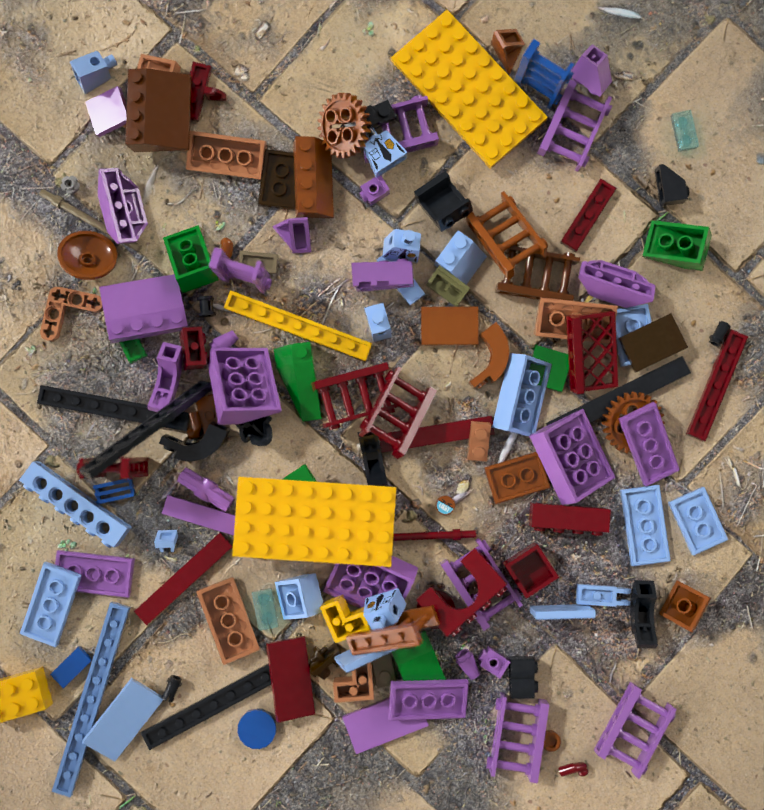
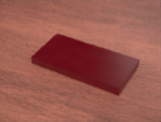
(290, 679)

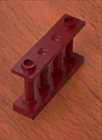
(342, 382)
(416, 413)
(127, 467)

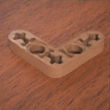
(61, 305)

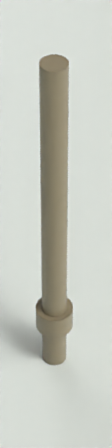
(59, 202)

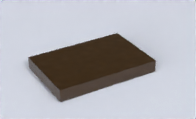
(277, 180)
(653, 343)

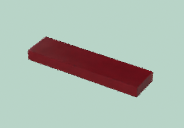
(588, 215)

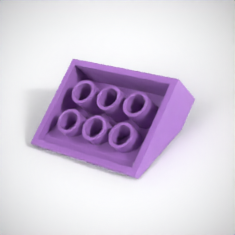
(143, 308)
(242, 384)
(572, 457)
(364, 581)

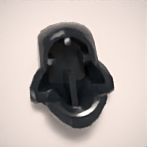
(256, 431)

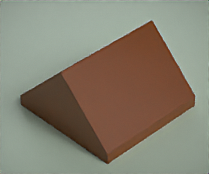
(685, 606)

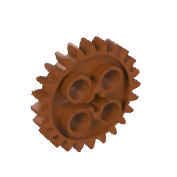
(340, 110)
(617, 437)

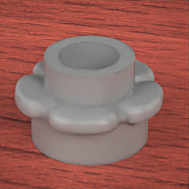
(74, 184)

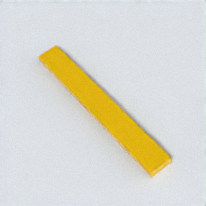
(297, 325)

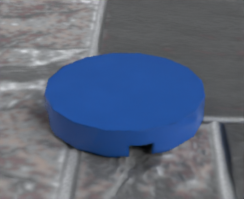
(257, 728)

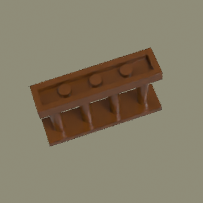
(525, 291)

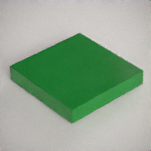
(558, 370)

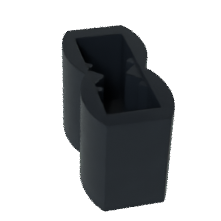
(521, 677)

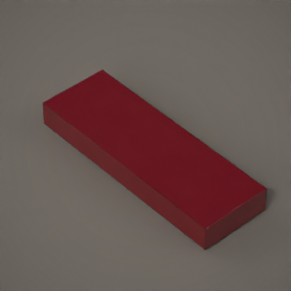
(200, 78)

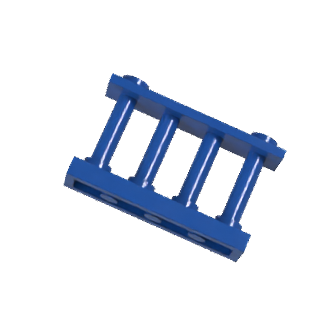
(542, 74)

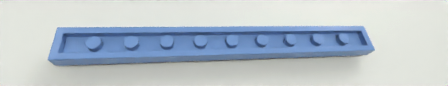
(91, 698)

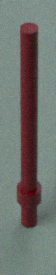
(455, 534)

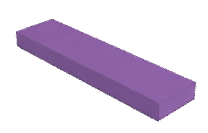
(199, 514)

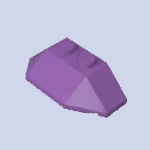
(121, 206)
(615, 284)

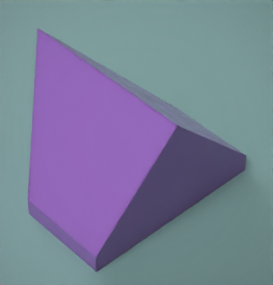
(295, 234)

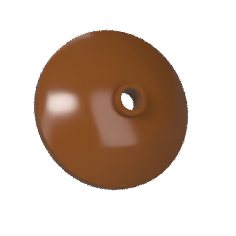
(87, 247)

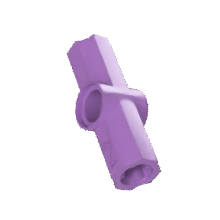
(205, 489)

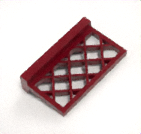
(576, 356)

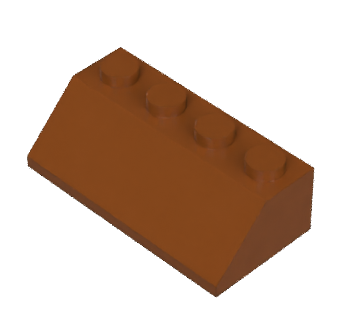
(312, 178)

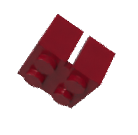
(530, 570)

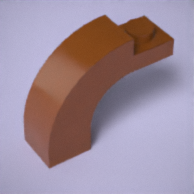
(499, 355)

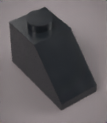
(670, 186)

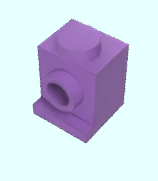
(373, 197)
(501, 665)

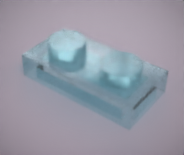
(684, 130)
(265, 609)

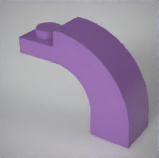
(169, 373)

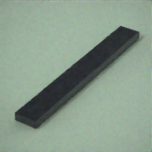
(645, 384)
(104, 406)
(145, 430)
(207, 707)

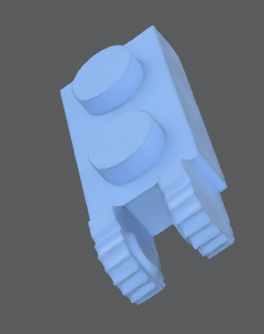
(600, 595)

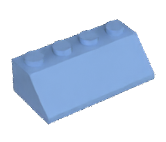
(520, 395)

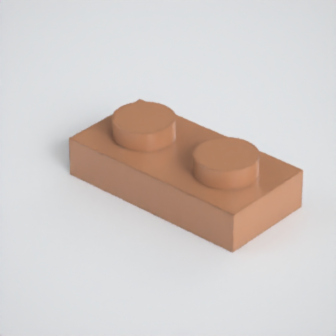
(479, 441)

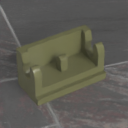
(447, 286)

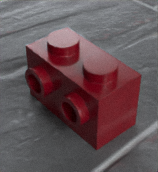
(193, 349)

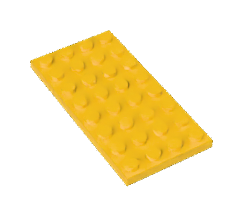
(469, 89)
(314, 521)

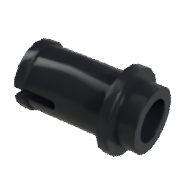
(719, 334)
(174, 683)

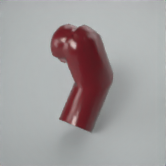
(572, 768)

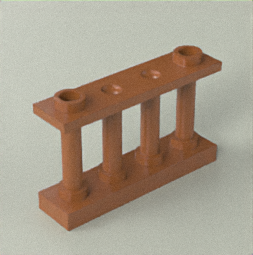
(495, 250)
(399, 635)

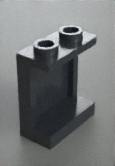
(443, 201)

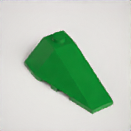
(297, 371)

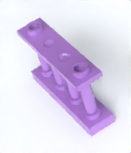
(564, 111)
(410, 143)
(227, 269)
(462, 584)
(615, 730)
(533, 749)

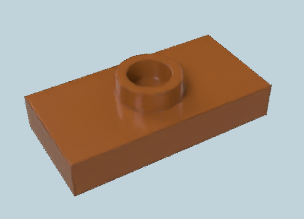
(207, 411)

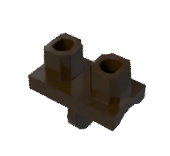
(322, 659)

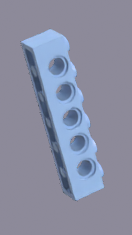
(32, 482)

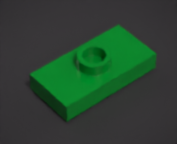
(133, 350)

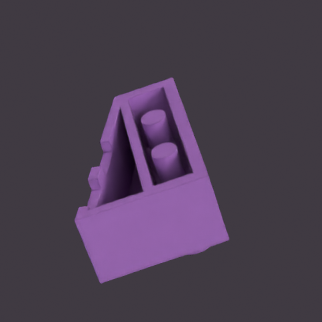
(382, 275)

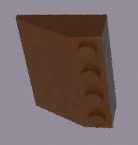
(158, 110)

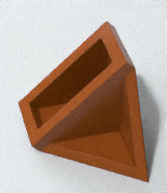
(507, 46)

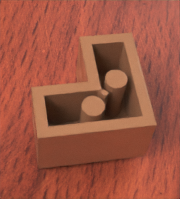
(355, 687)

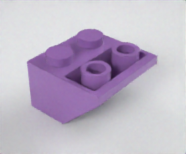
(593, 71)

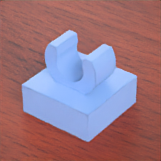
(166, 539)

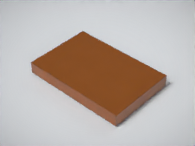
(449, 326)
(516, 477)

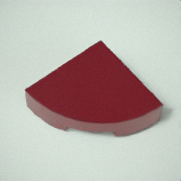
(214, 94)

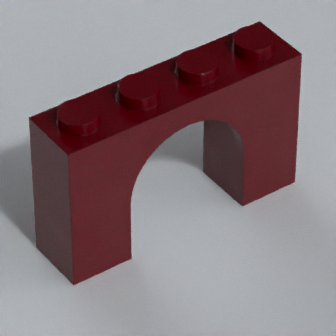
(489, 584)

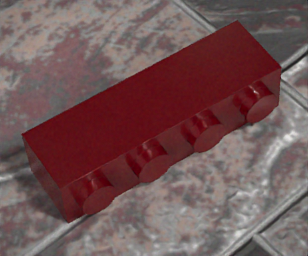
(569, 518)

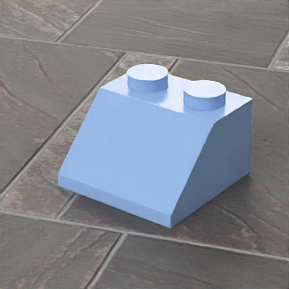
(461, 257)
(299, 596)

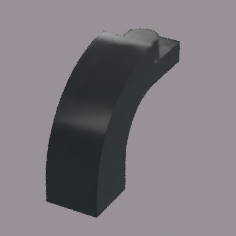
(195, 451)
(372, 459)

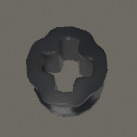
(206, 306)

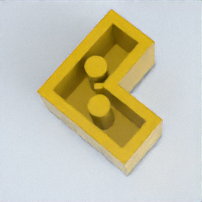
(341, 620)

